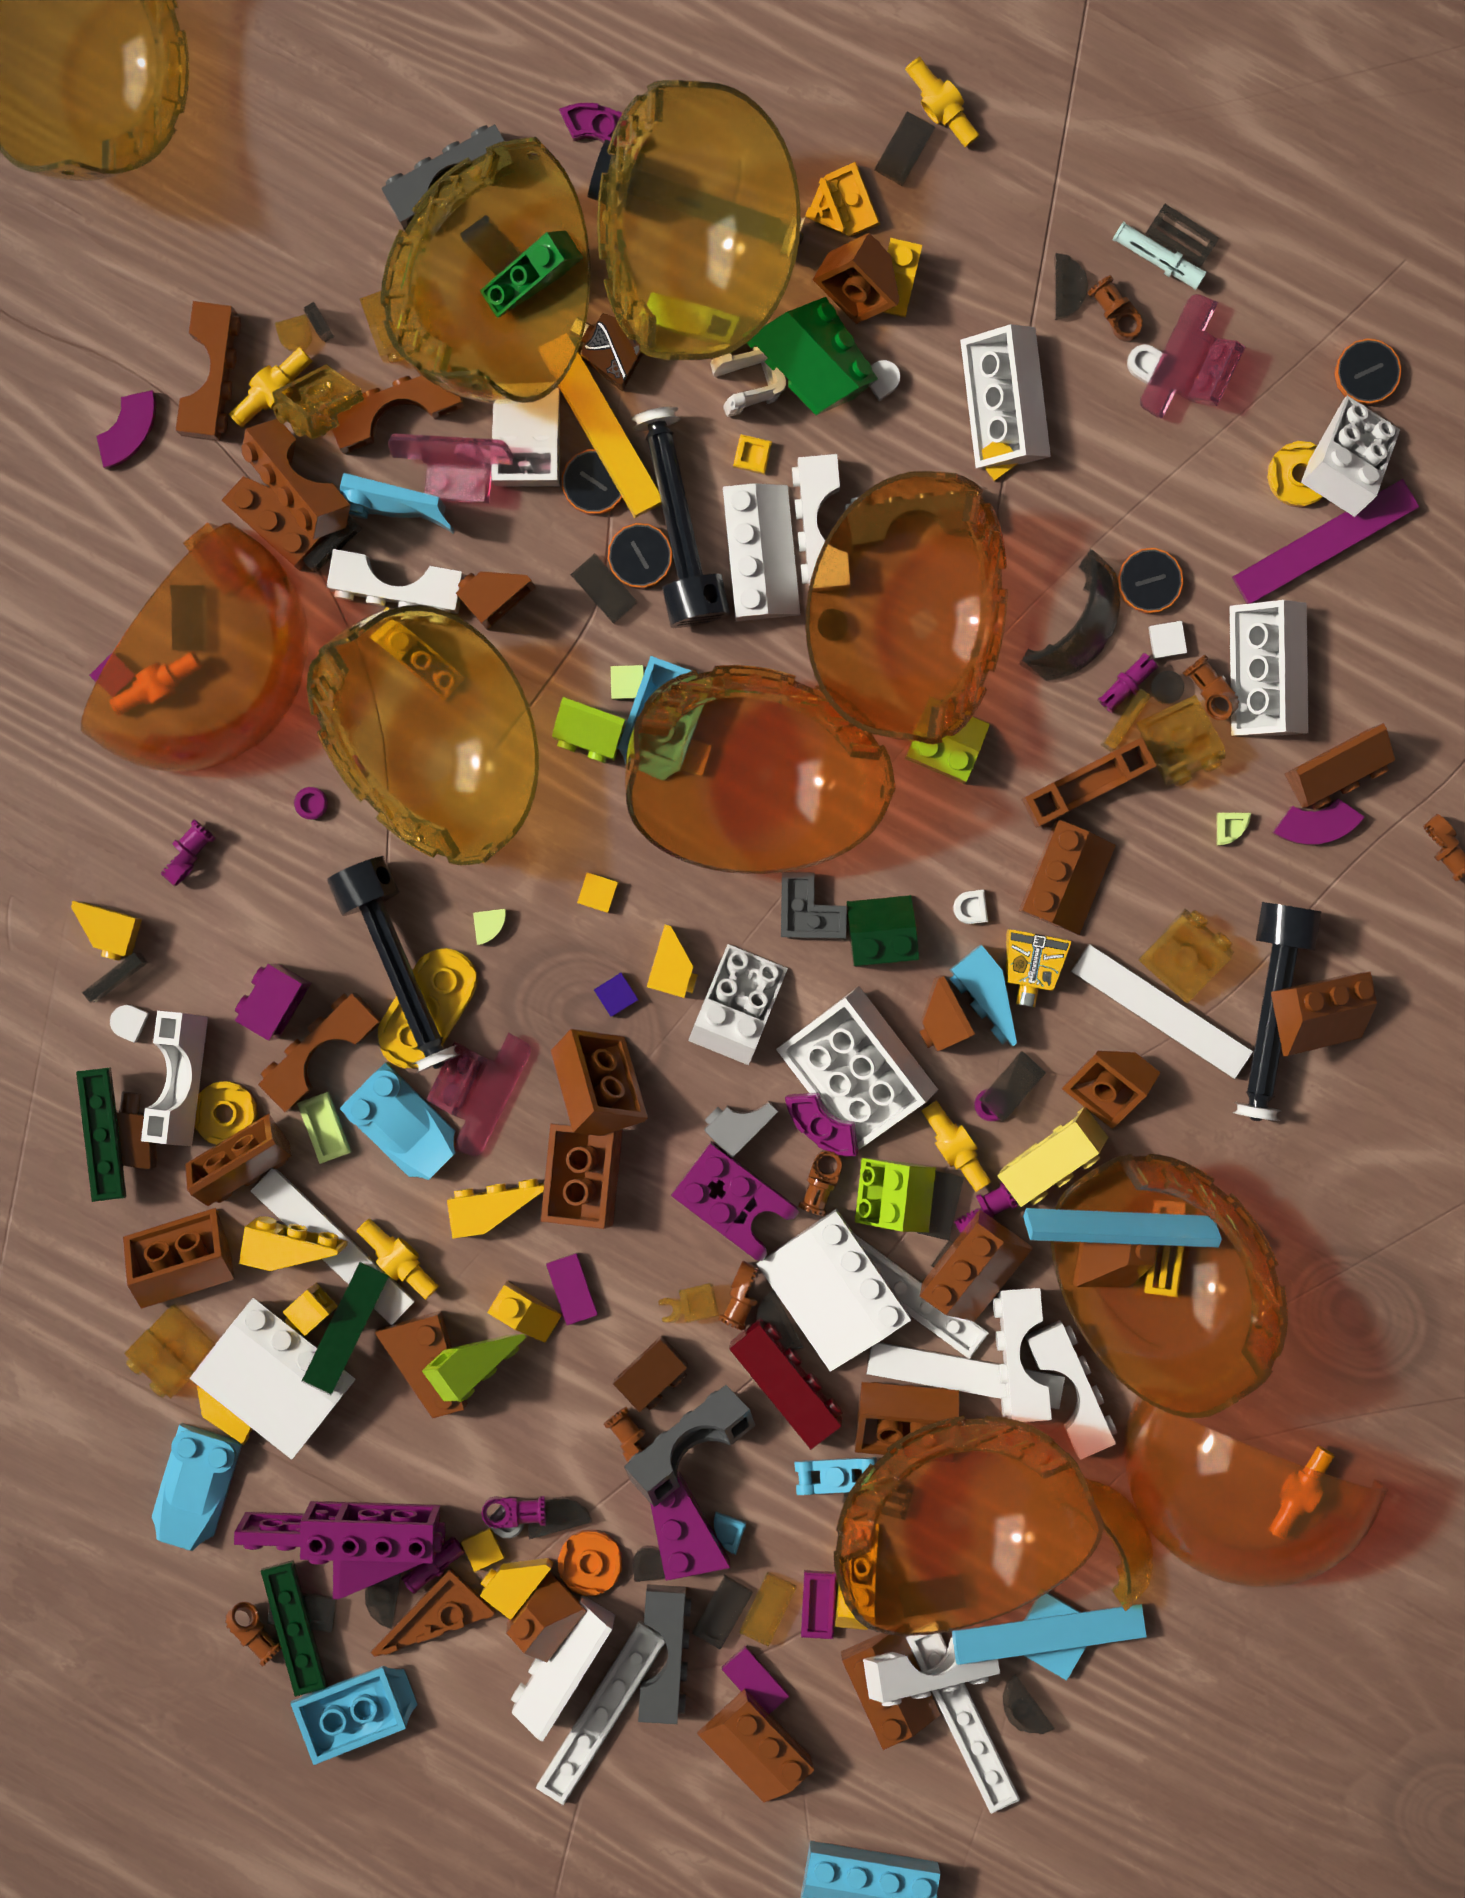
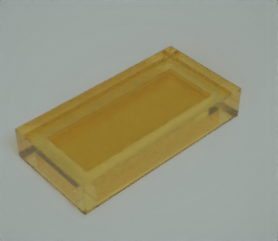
(1125, 720)
(767, 1609)

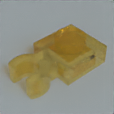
(695, 1304)

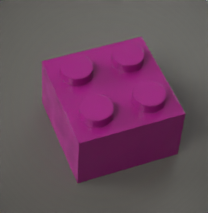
(271, 1001)

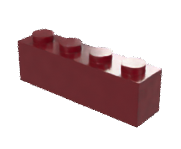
(786, 1383)

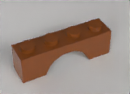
(202, 412)
(359, 423)
(315, 505)
(1089, 782)
(289, 1080)

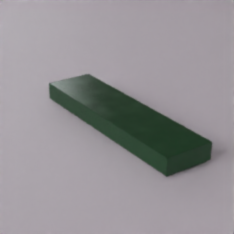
(101, 1134)
(345, 1328)
(294, 1628)

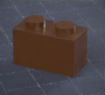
(651, 1374)

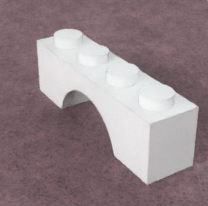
(817, 481)
(353, 576)
(174, 1113)
(1024, 1397)
(1087, 1426)
(894, 1677)

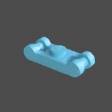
(835, 1474)

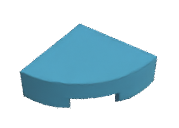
(728, 1531)

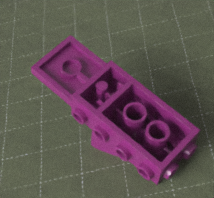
(361, 1549)

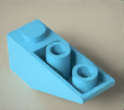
(986, 985)

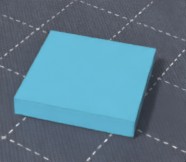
(1060, 1661)

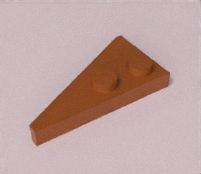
(443, 1608)

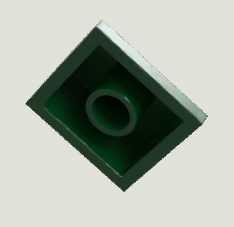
(882, 930)

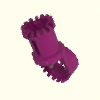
(188, 847)
(991, 1204)
(516, 1512)

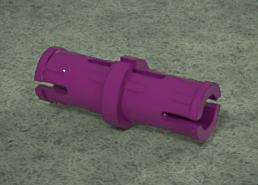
(1128, 683)
(425, 1572)

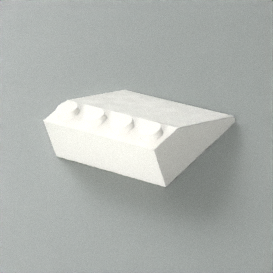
(858, 1067)
(834, 1290)
(259, 1376)

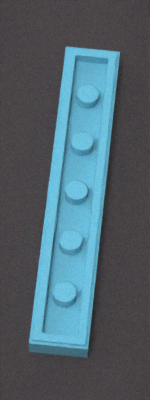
(1121, 1227)
(1048, 1634)

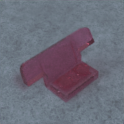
(1192, 361)
(455, 465)
(478, 1090)

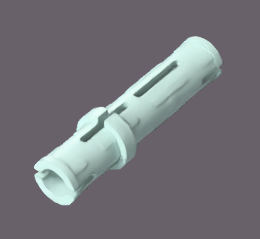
(1171, 263)

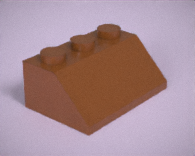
(1342, 767)
(1067, 877)
(1324, 1012)
(598, 1082)
(237, 1161)
(581, 1178)
(177, 1258)
(974, 1268)
(894, 1411)
(894, 1722)
(757, 1748)

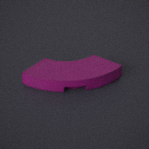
(590, 121)
(129, 431)
(1318, 826)
(820, 1125)

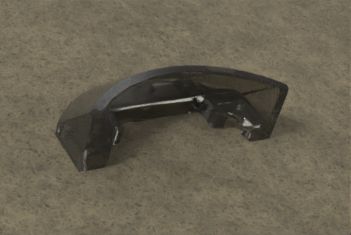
(1090, 632)

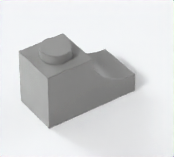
(734, 1128)

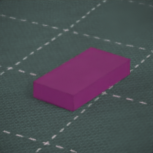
(571, 1289)
(818, 1604)
(750, 1674)

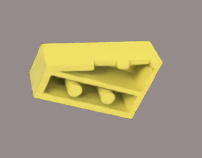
(1054, 1159)

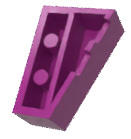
(685, 1537)

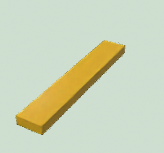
(609, 439)

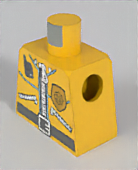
(1033, 963)

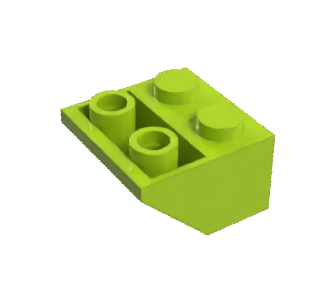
(895, 1195)

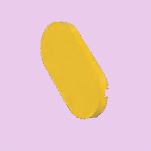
(447, 986)

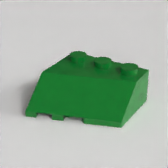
(815, 355)

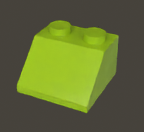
(588, 730)
(955, 753)

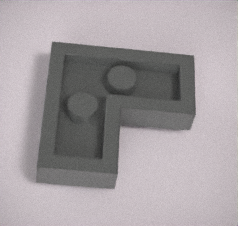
(800, 915)

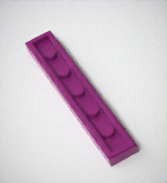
(1324, 543)

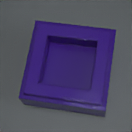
(616, 994)

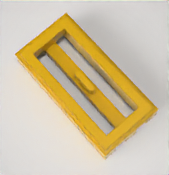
(1161, 1290)

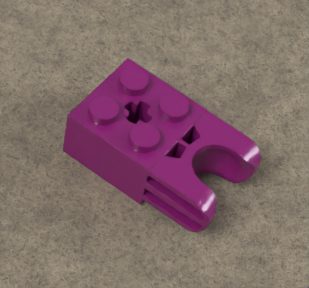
(736, 1208)

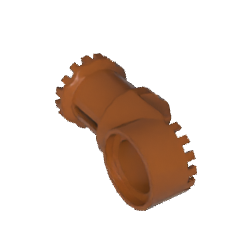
(1116, 307)
(1212, 687)
(1450, 852)
(822, 1182)
(740, 1302)
(626, 1432)
(254, 1634)

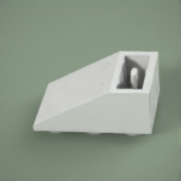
(534, 440)
(1351, 457)
(738, 1004)

